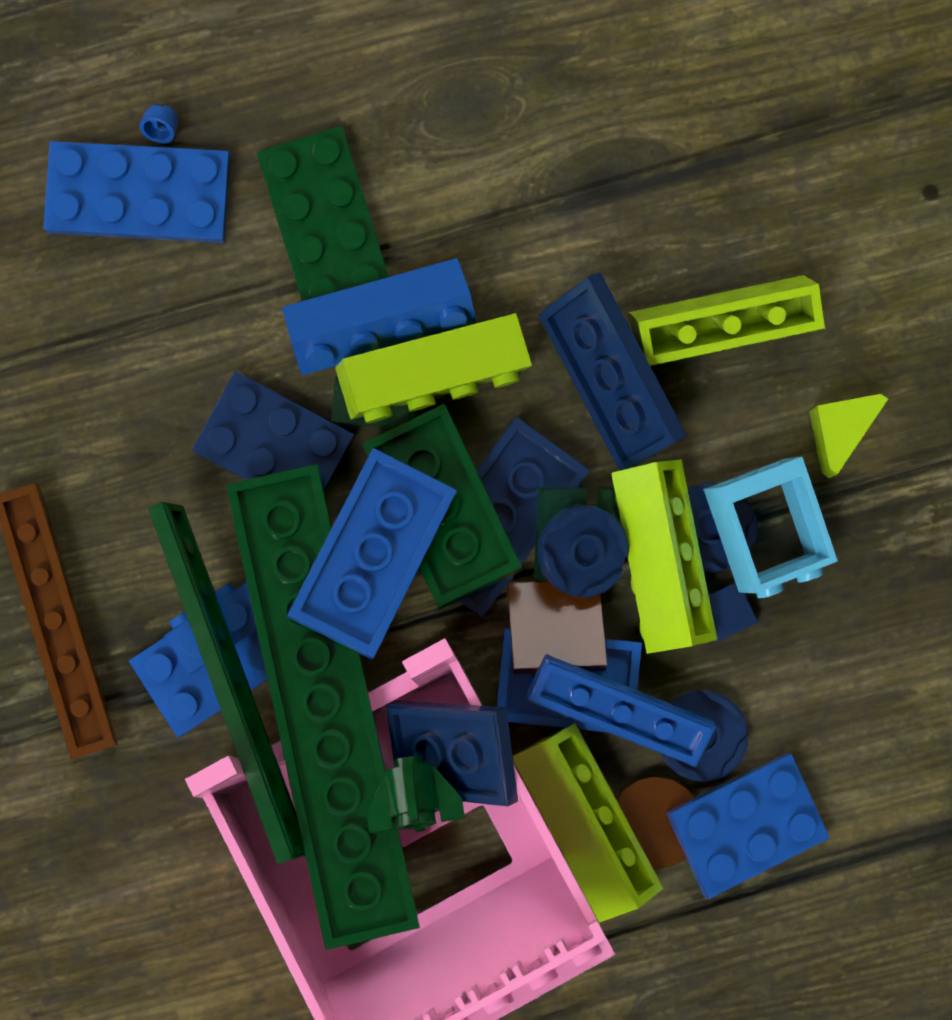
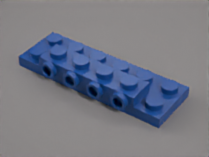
(176, 672)

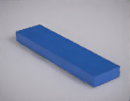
(620, 710)

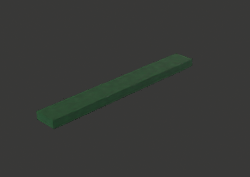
(228, 680)

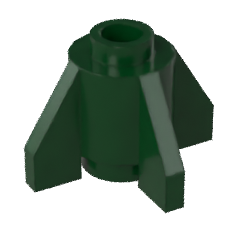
(412, 796)

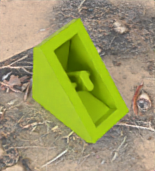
(841, 427)

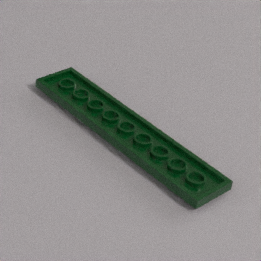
(320, 716)

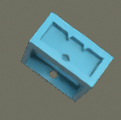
(806, 514)

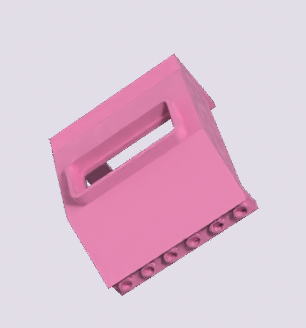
(474, 950)

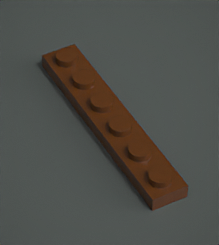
(55, 622)

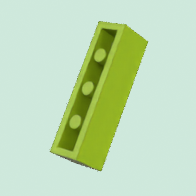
(728, 319)
(433, 367)
(664, 556)
(587, 823)

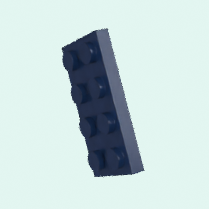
(611, 373)
(512, 477)

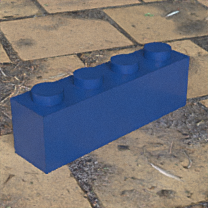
(378, 315)

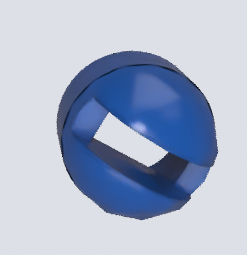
(151, 123)

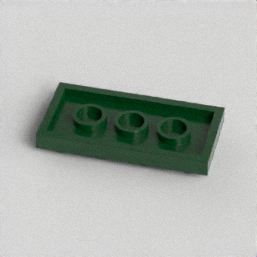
(322, 214)
(471, 540)

